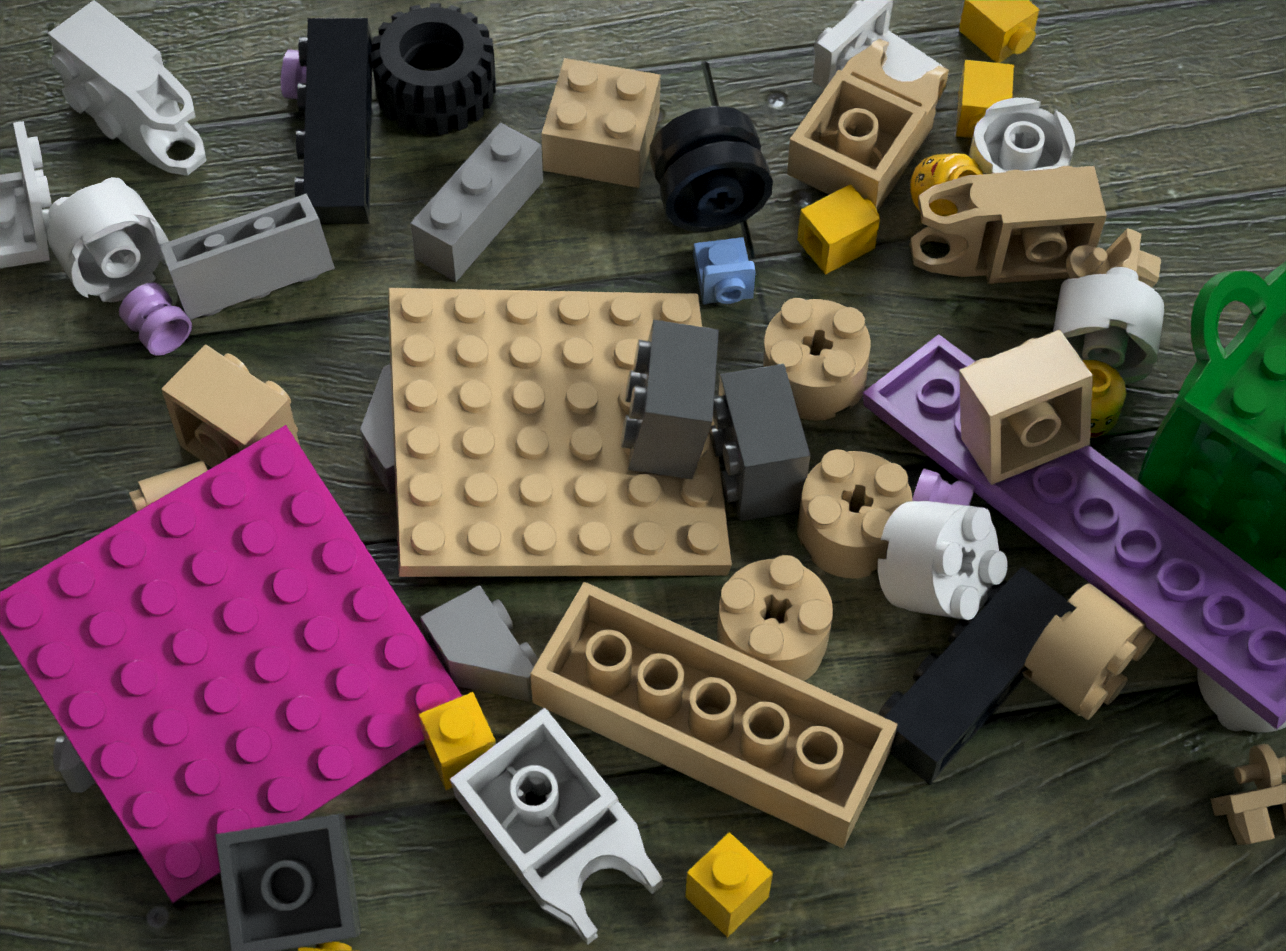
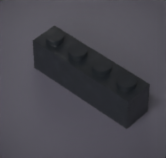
(336, 119)
(972, 676)

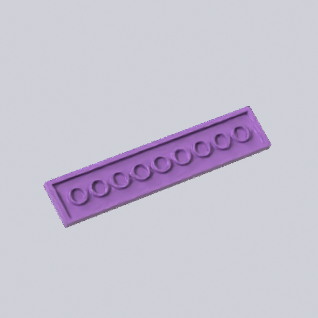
(1112, 535)

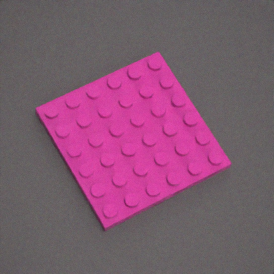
(225, 658)

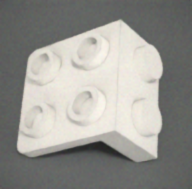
(857, 31)
(21, 204)

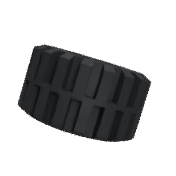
(429, 40)

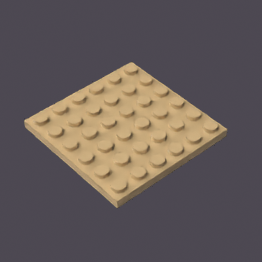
(516, 434)

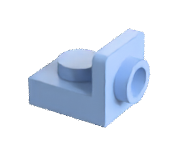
(724, 271)

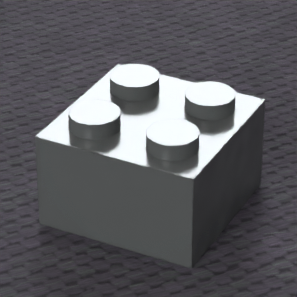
(670, 399)
(760, 442)
(288, 884)

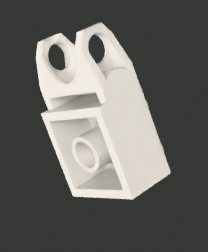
(125, 87)
(565, 837)

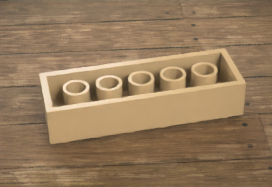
(713, 713)

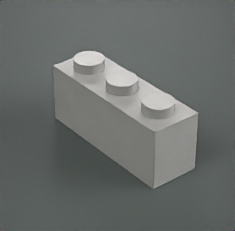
(477, 202)
(247, 257)

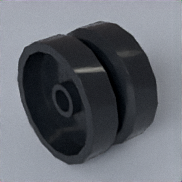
(710, 169)

